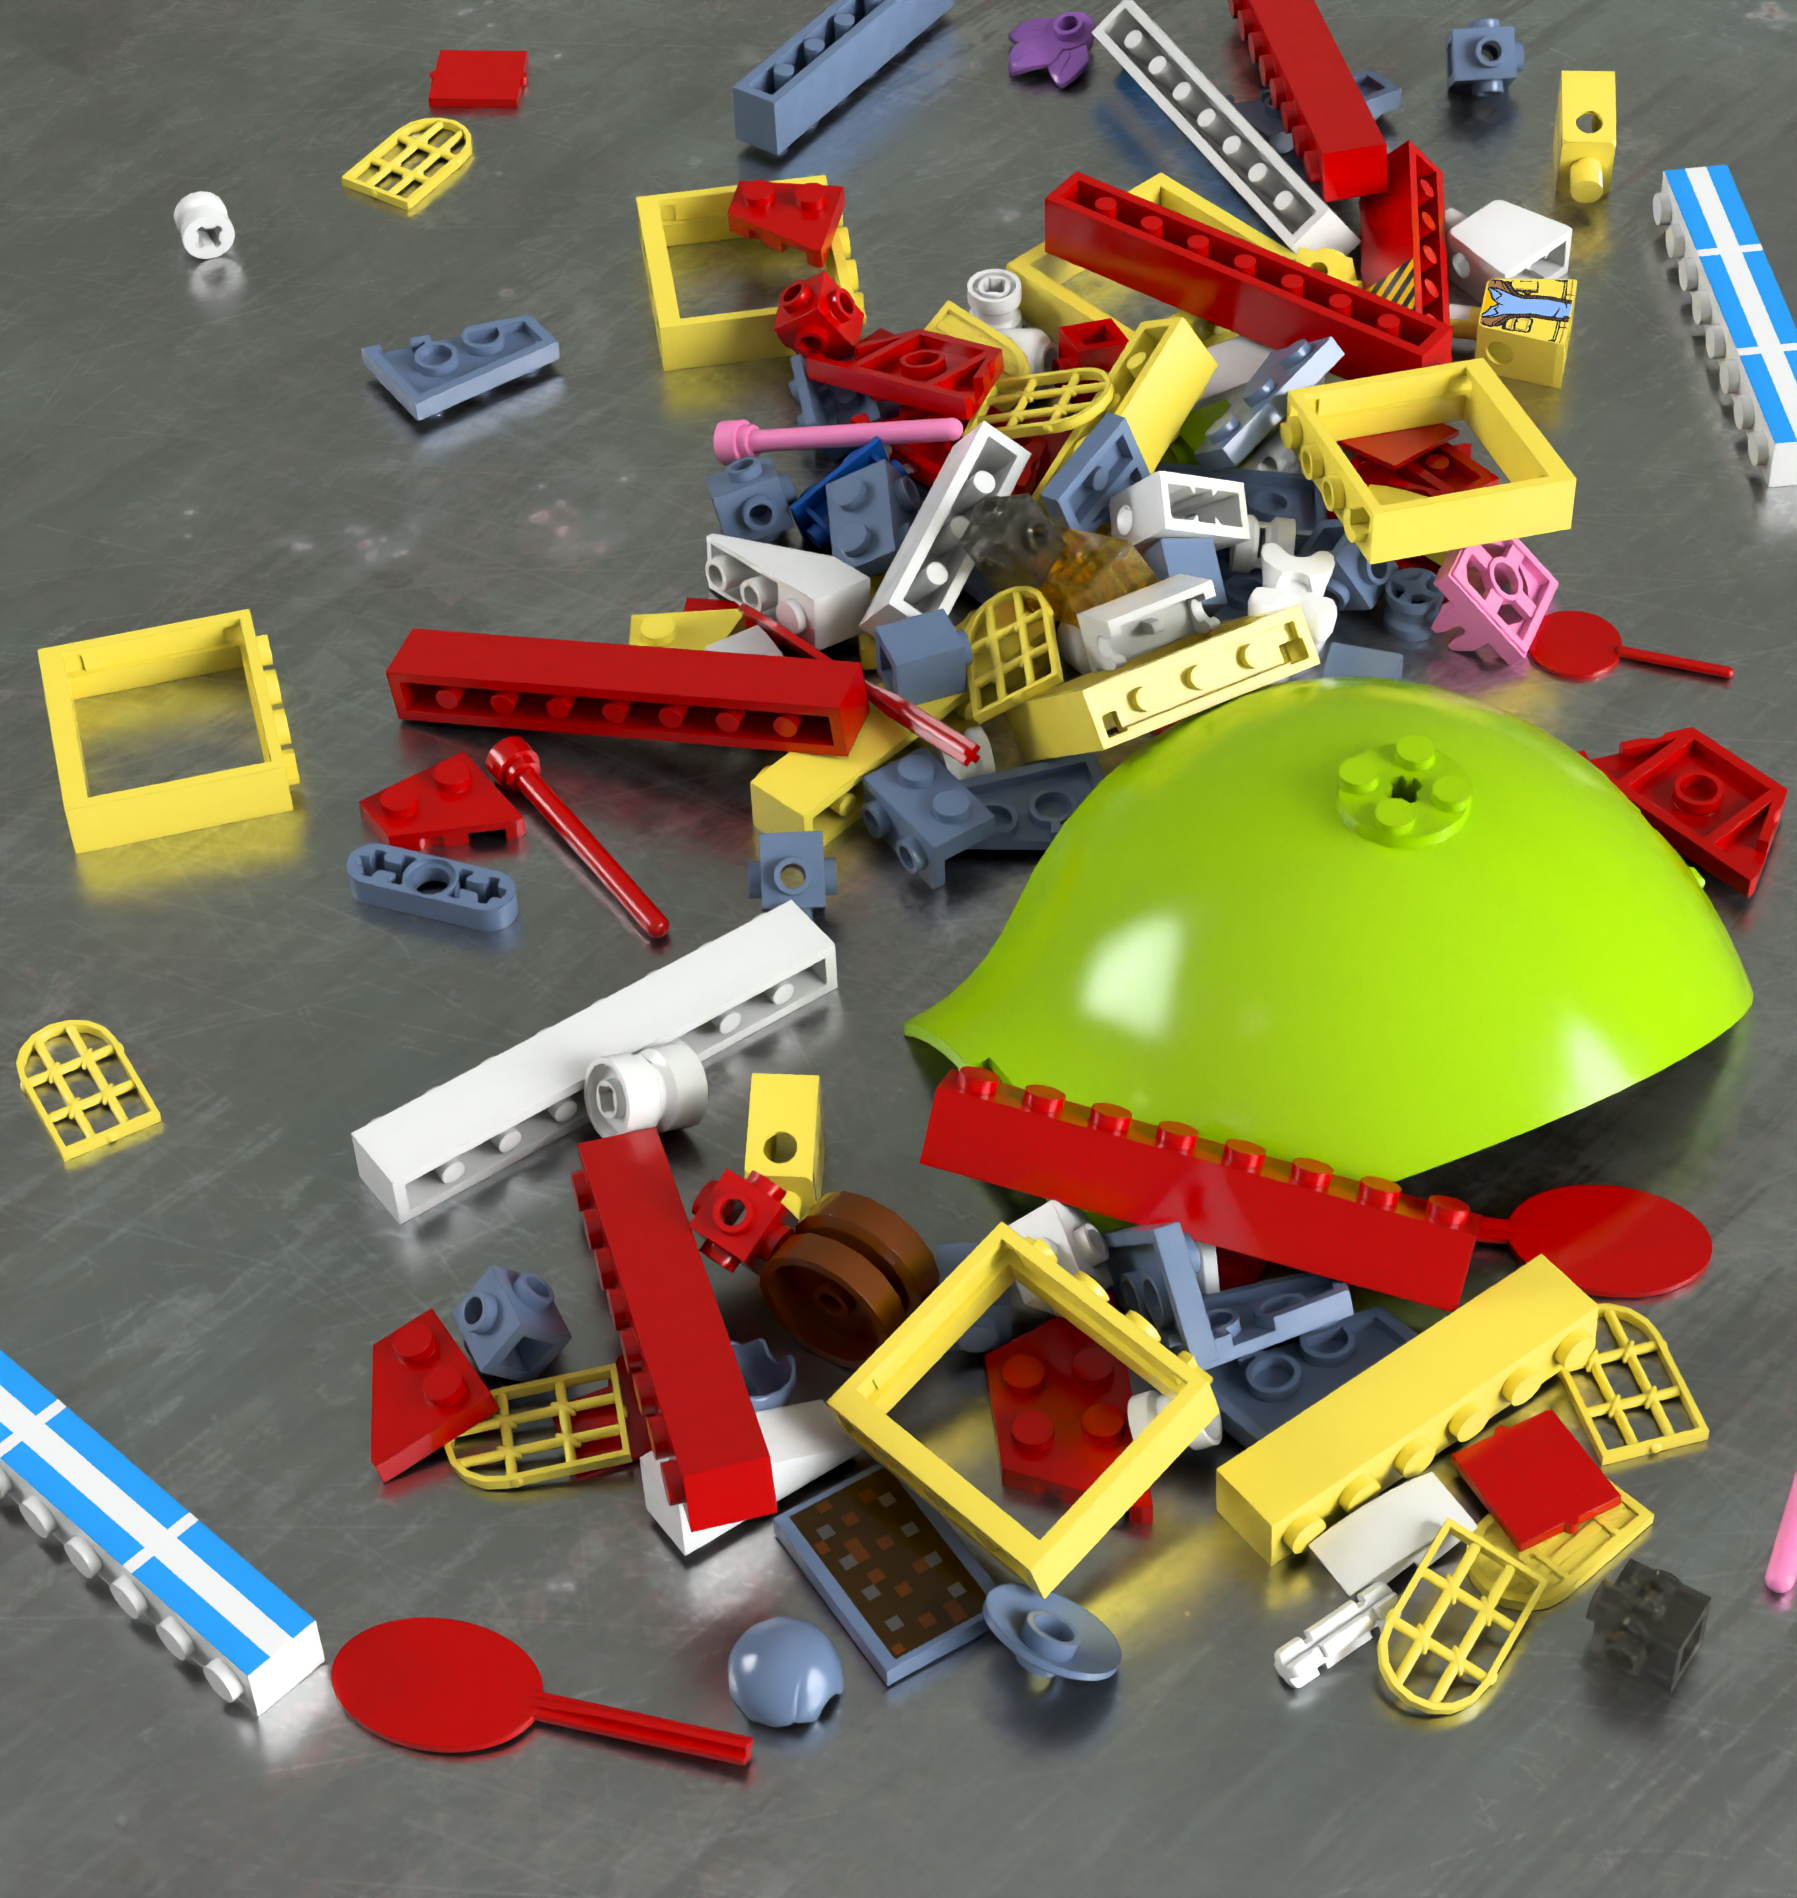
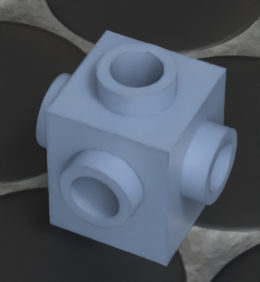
(1467, 66)
(752, 499)
(1353, 580)
(795, 851)
(511, 1324)

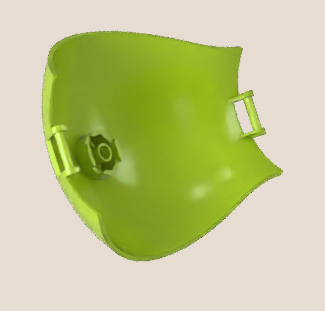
(1349, 935)

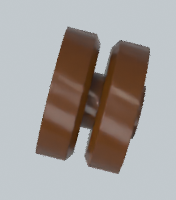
(848, 1277)

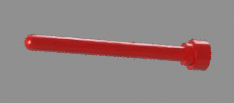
(517, 768)

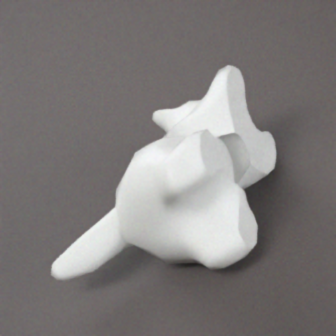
(1293, 582)

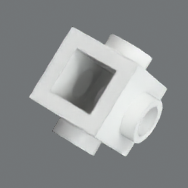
(1072, 1240)

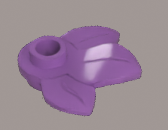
(1053, 43)

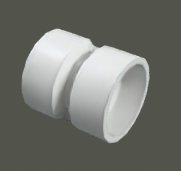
(646, 1090)

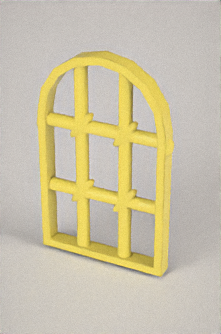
(432, 126)
(1084, 411)
(1025, 661)
(75, 1105)
(1650, 1398)
(564, 1439)
(1451, 1593)

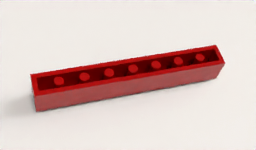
(1315, 96)
(1235, 281)
(630, 691)
(1216, 1190)
(672, 1333)

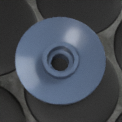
(1051, 1634)

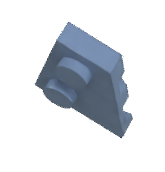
(1093, 474)

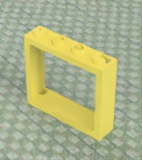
(1051, 305)
(723, 337)
(1532, 504)
(153, 658)
(1163, 685)
(938, 1324)

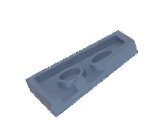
(1271, 1312)

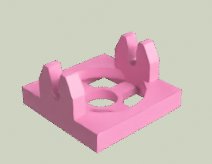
(1499, 564)

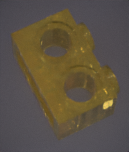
(1091, 573)

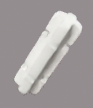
(1335, 1635)

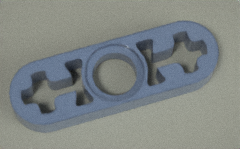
(474, 894)

